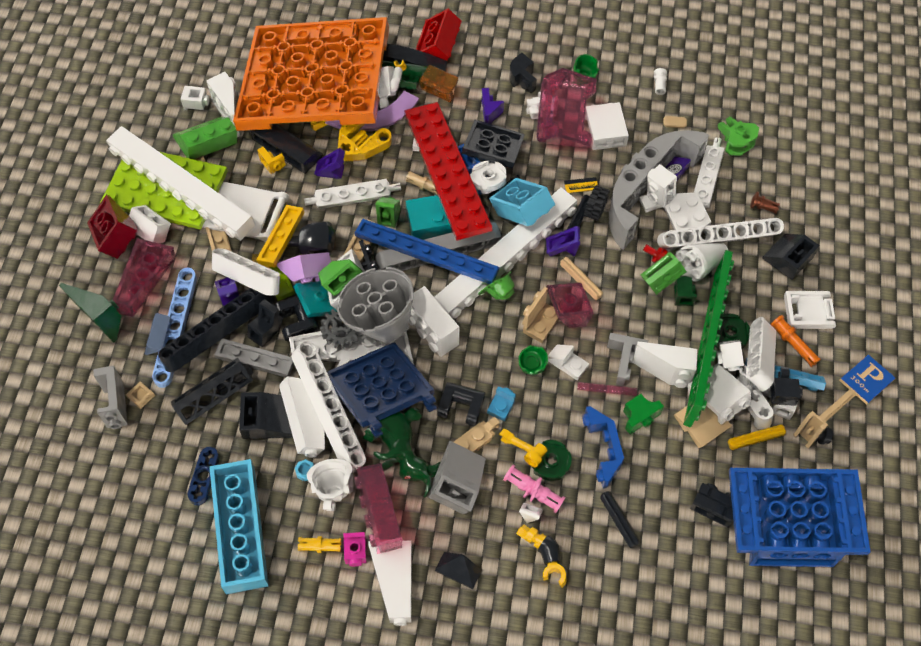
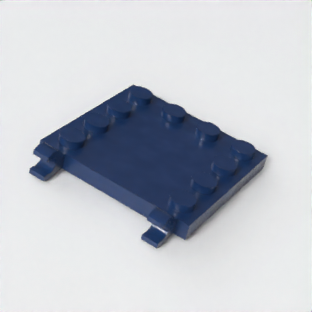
(380, 386)

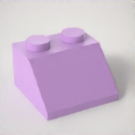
(305, 267)

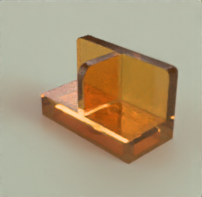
(438, 83)

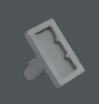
(627, 346)

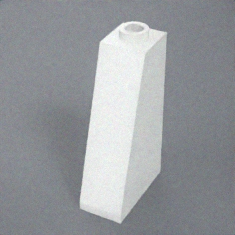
(302, 417)
(395, 581)

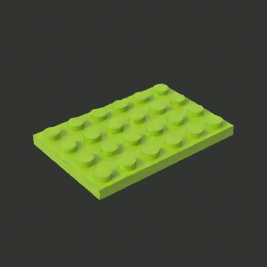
(134, 189)

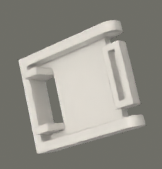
(811, 309)

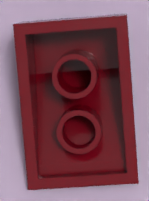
(111, 228)

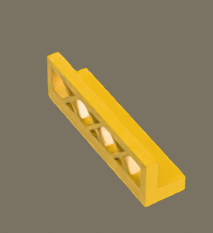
(280, 236)

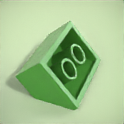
(206, 137)

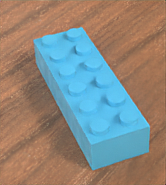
(238, 527)

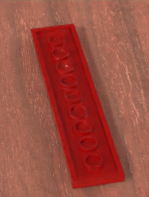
(448, 171)

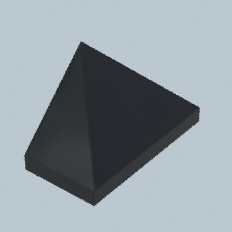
(459, 569)

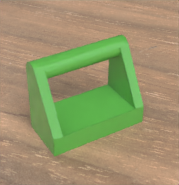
(665, 275)

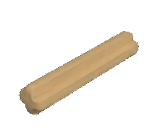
(579, 276)

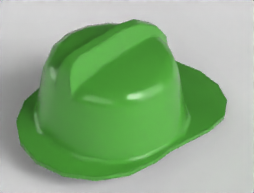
(501, 288)

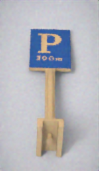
(863, 380)

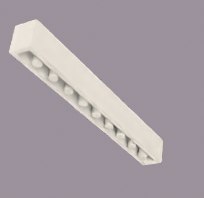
(181, 184)
(507, 252)

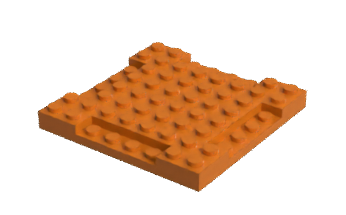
(313, 73)

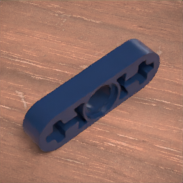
(193, 488)

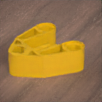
(358, 146)

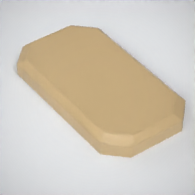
(675, 122)

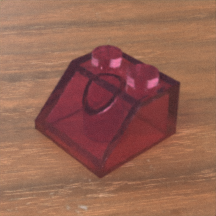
(571, 304)

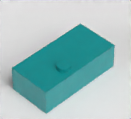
(427, 217)

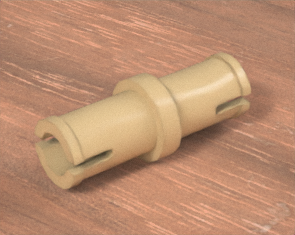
(422, 182)

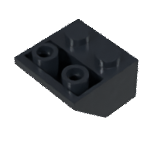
(791, 254)

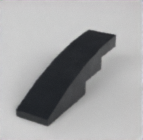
(412, 56)

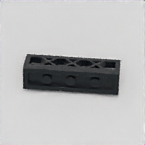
(208, 384)

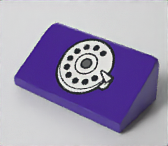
(678, 166)

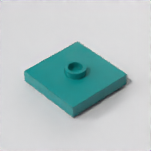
(314, 299)

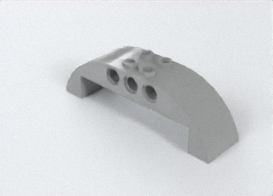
(633, 177)

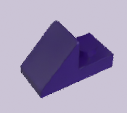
(491, 108)
(331, 165)
(564, 241)
(227, 290)

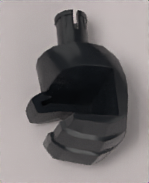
(314, 237)

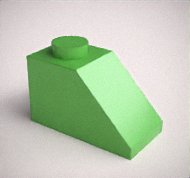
(387, 211)
(338, 274)

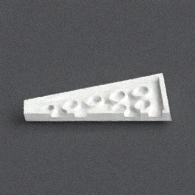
(362, 347)

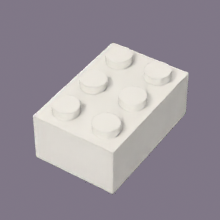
(433, 322)

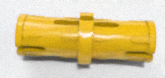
(319, 544)

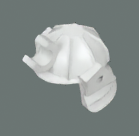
(331, 481)

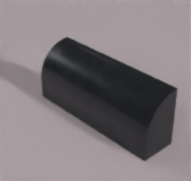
(294, 150)

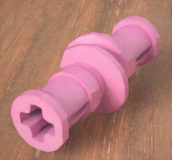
(534, 488)

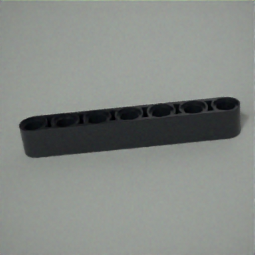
(212, 329)

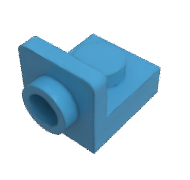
(502, 403)

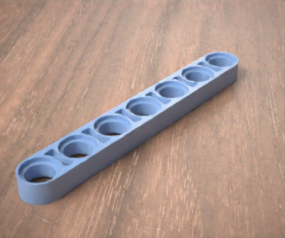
(180, 318)

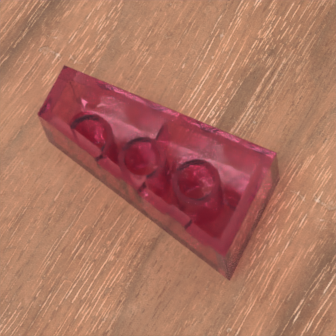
(142, 273)
(378, 508)

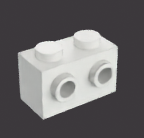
(661, 185)
(149, 224)
(730, 355)

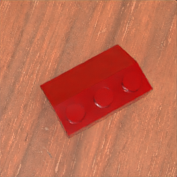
(439, 34)

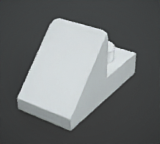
(564, 359)

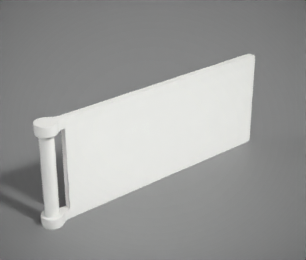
(254, 202)

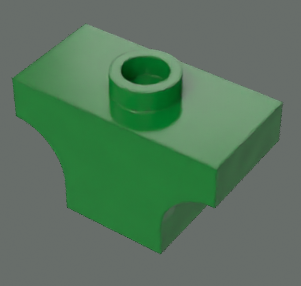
(641, 413)

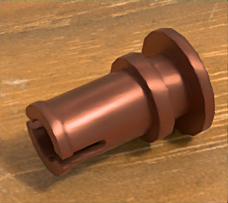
(762, 202)

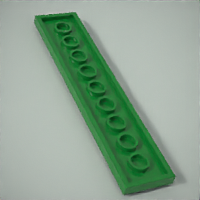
(708, 339)

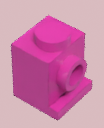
(357, 557)

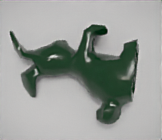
(398, 439)

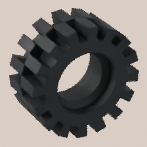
(597, 203)

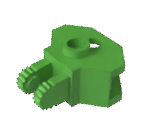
(738, 136)

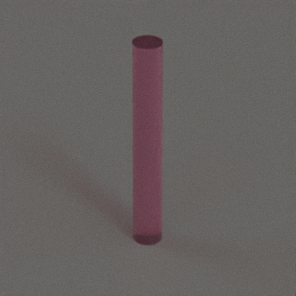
(606, 388)

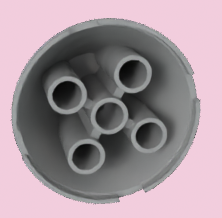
(377, 303)

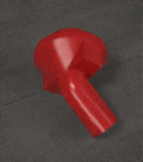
(657, 254)

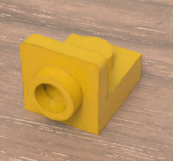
(270, 162)

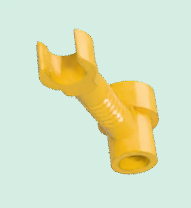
(534, 454)

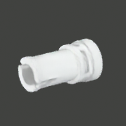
(660, 78)

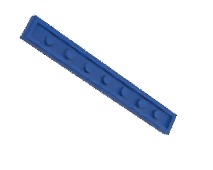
(427, 251)

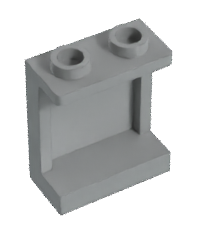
(110, 381)

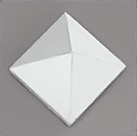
(530, 513)

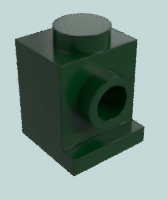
(684, 292)

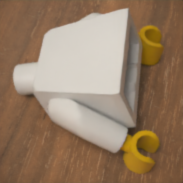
(389, 82)

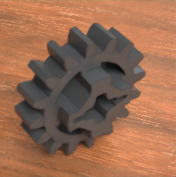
(339, 333)

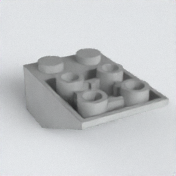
(457, 478)

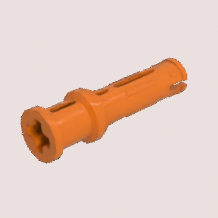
(789, 334)

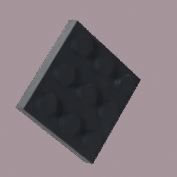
(493, 143)

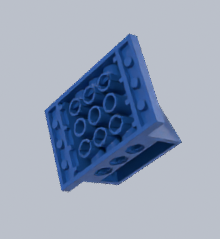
(798, 516)

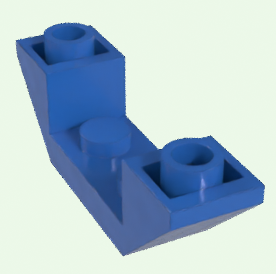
(599, 422)

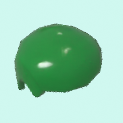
(586, 65)
(533, 360)

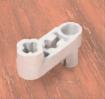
(760, 410)

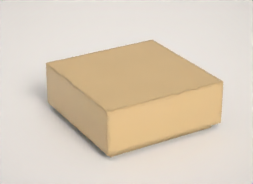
(140, 395)

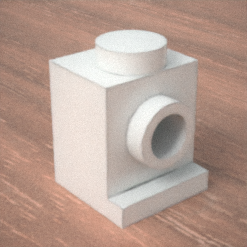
(194, 98)

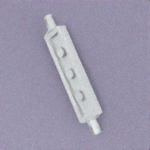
(709, 172)
(352, 194)

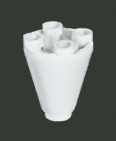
(700, 258)

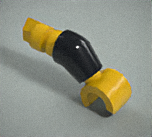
(549, 551)

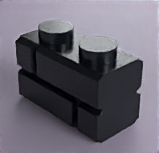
(713, 504)

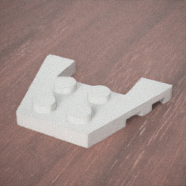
(683, 212)

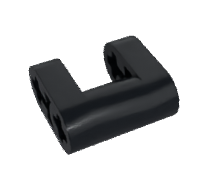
(304, 326)
(463, 395)

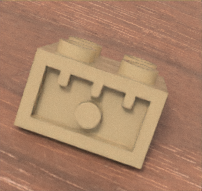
(539, 317)

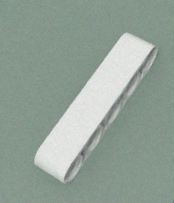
(246, 271)
(761, 354)

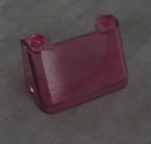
(563, 108)

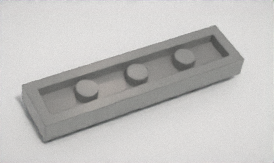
(255, 357)

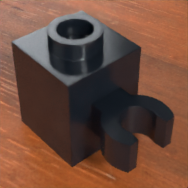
(785, 390)

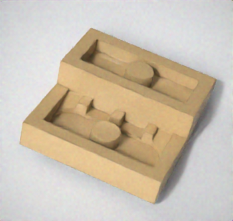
(705, 428)

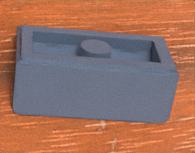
(157, 333)

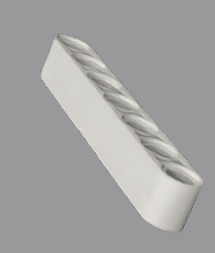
(728, 230)
(327, 397)

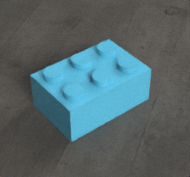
(522, 201)

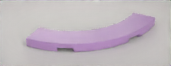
(388, 115)

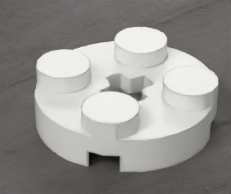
(488, 184)

